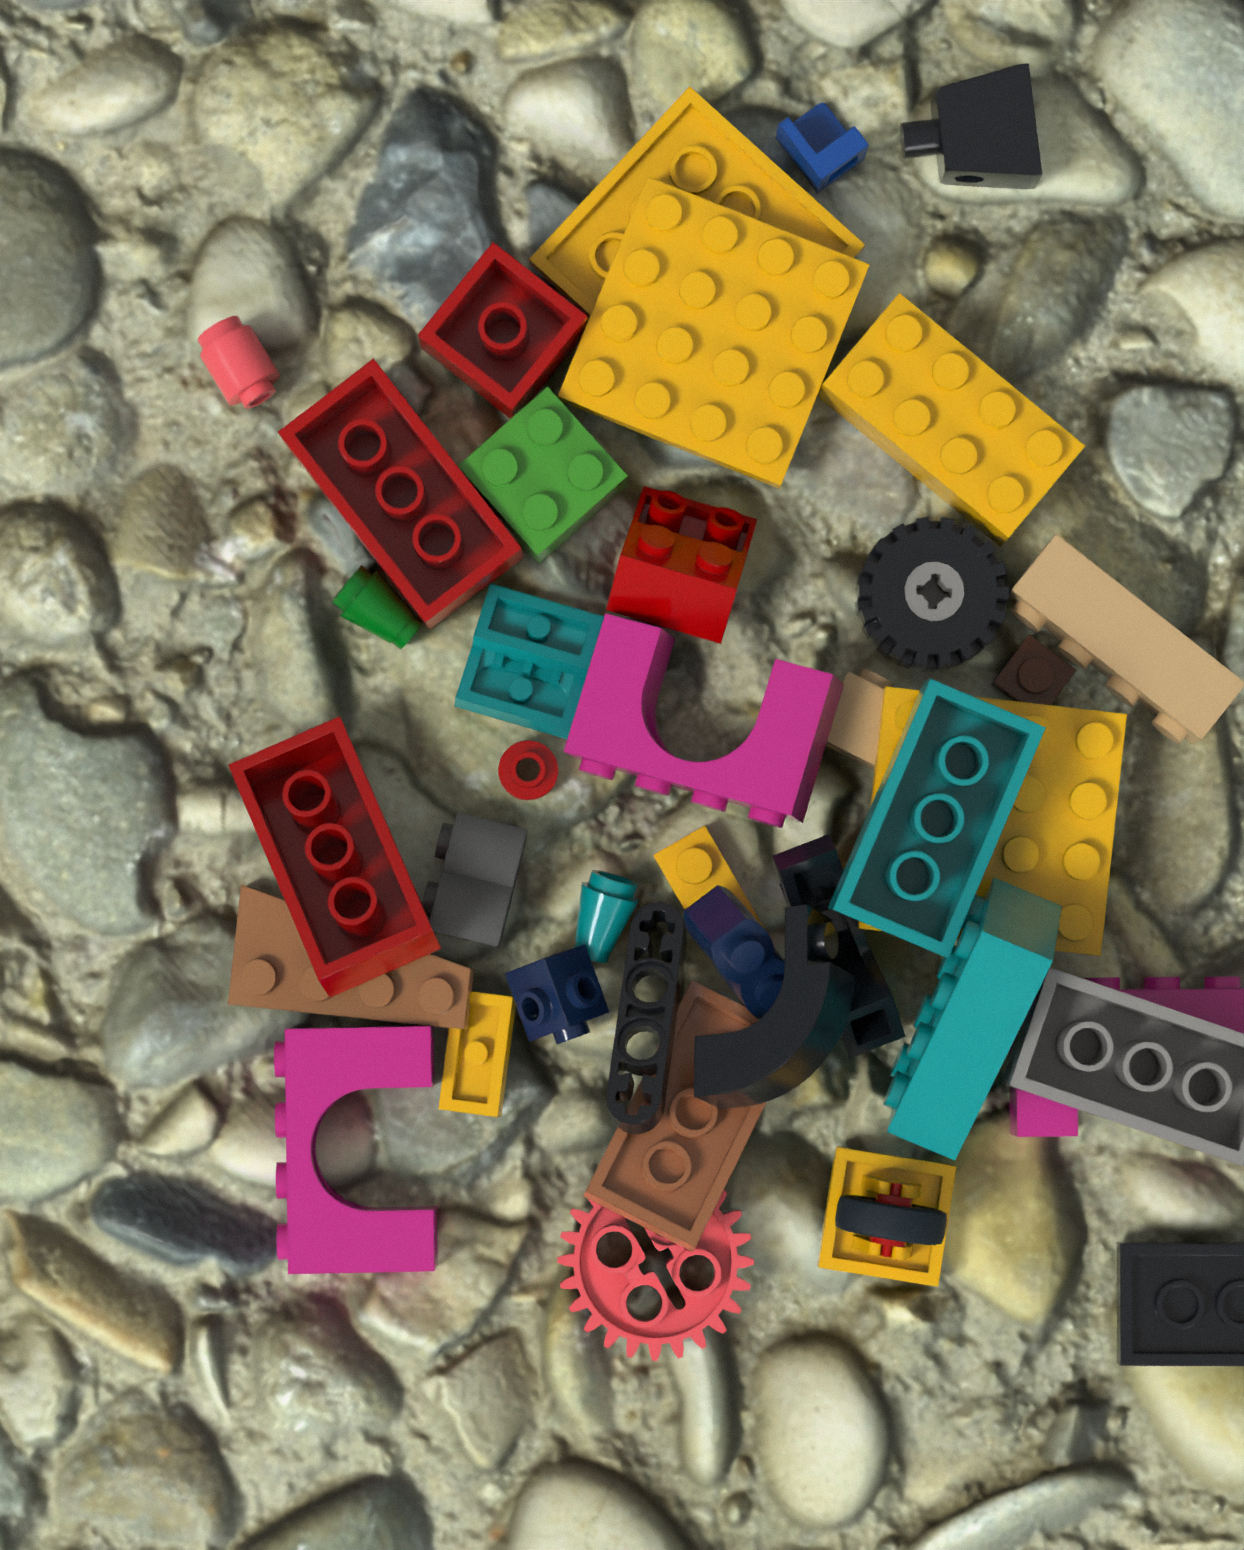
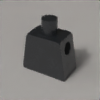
(981, 132)

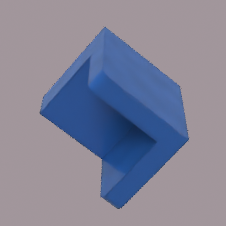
(821, 146)

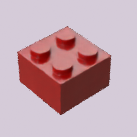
(503, 331)

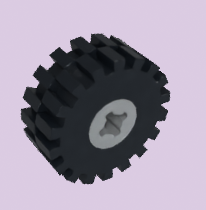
(905, 619)

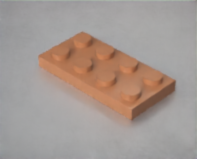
(680, 1167)

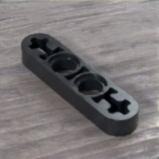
(651, 1017)

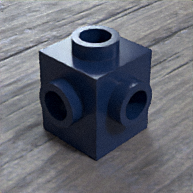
(558, 995)

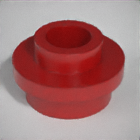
(528, 789)

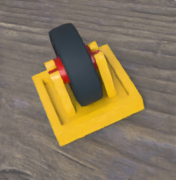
(886, 1216)

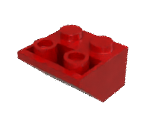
(681, 564)

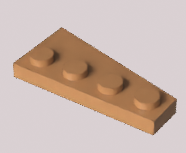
(277, 974)

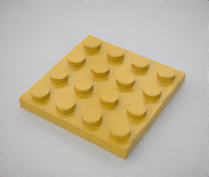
(698, 154)
(713, 332)
(1061, 819)

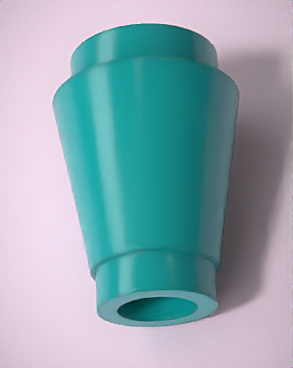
(604, 912)

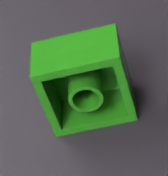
(544, 475)

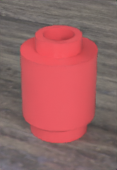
(238, 362)

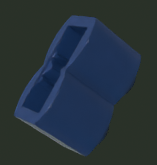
(737, 948)

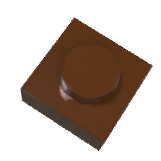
(1033, 674)

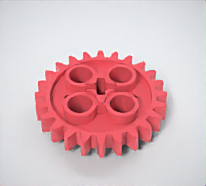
(606, 1287)

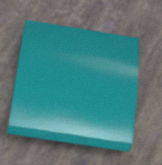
(528, 661)

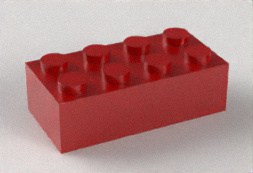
(401, 494)
(334, 857)

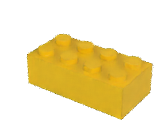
(950, 420)

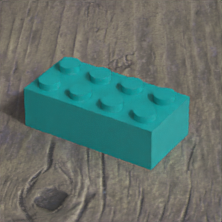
(936, 817)
(971, 1017)

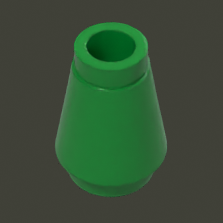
(377, 608)

